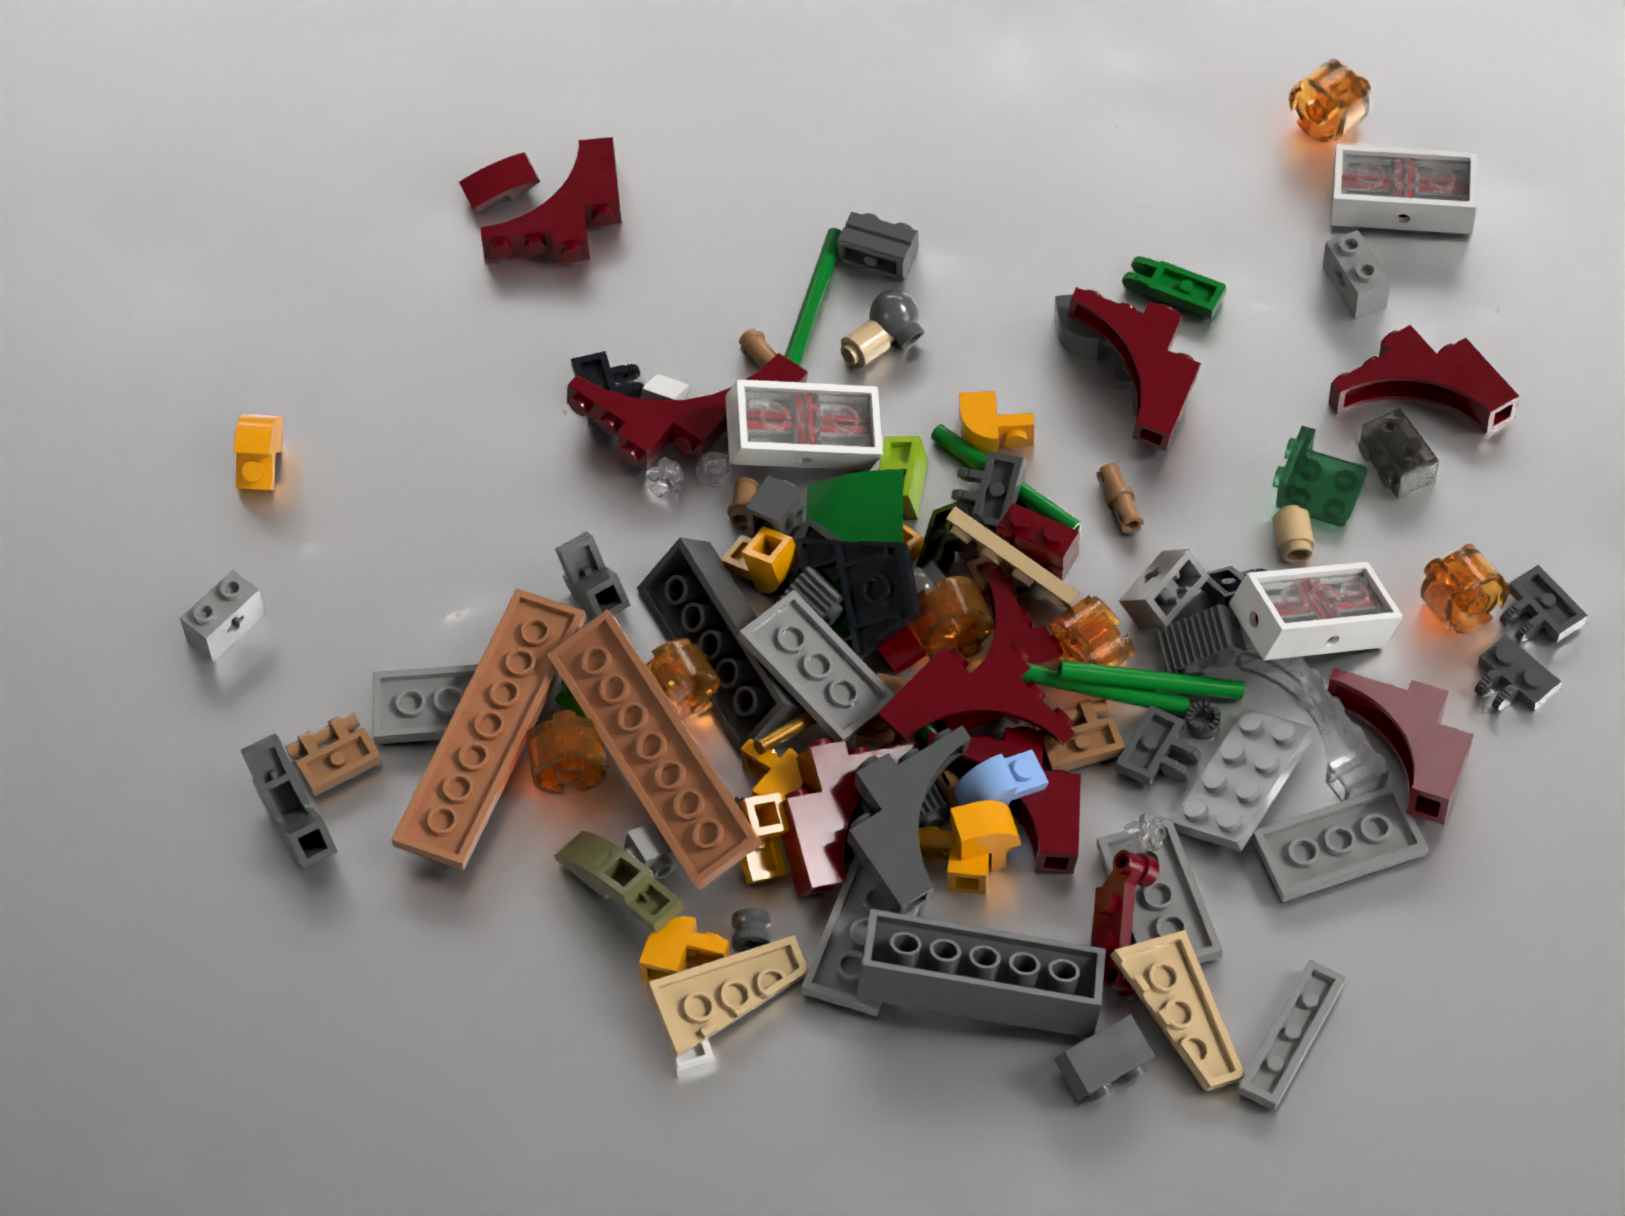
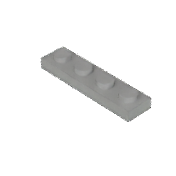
(1292, 1035)

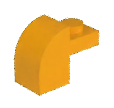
(991, 431)
(256, 444)
(763, 559)
(774, 772)
(769, 821)
(984, 829)
(962, 875)
(677, 946)

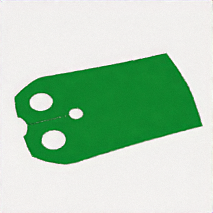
(858, 509)

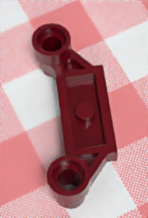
(1115, 912)

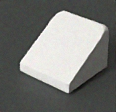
(664, 388)

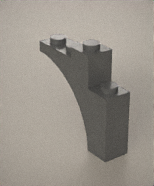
(890, 838)

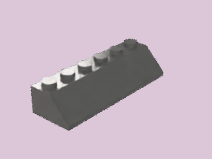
(701, 602)
(981, 973)

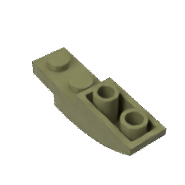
(620, 877)

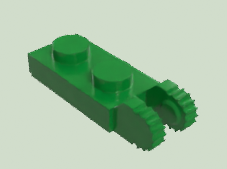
(1175, 286)

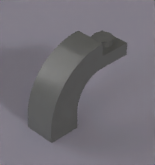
(286, 802)

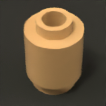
(865, 344)
(1293, 533)

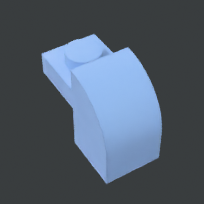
(1002, 779)

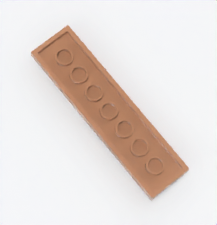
(487, 731)
(654, 750)

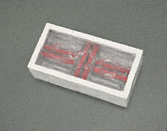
(1404, 188)
(803, 425)
(1315, 610)

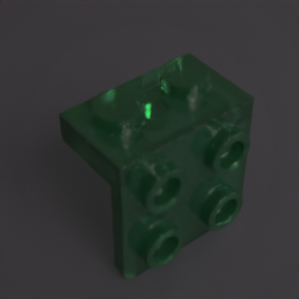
(1318, 481)

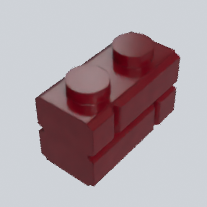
(1040, 539)

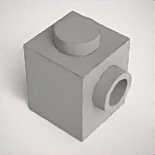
(652, 850)

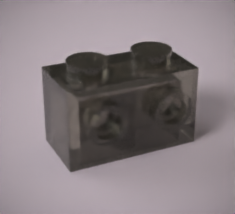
(1398, 453)

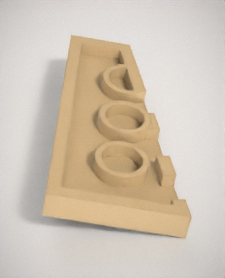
(1023, 567)
(715, 994)
(1179, 999)

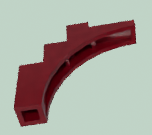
(650, 425)

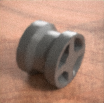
(750, 928)

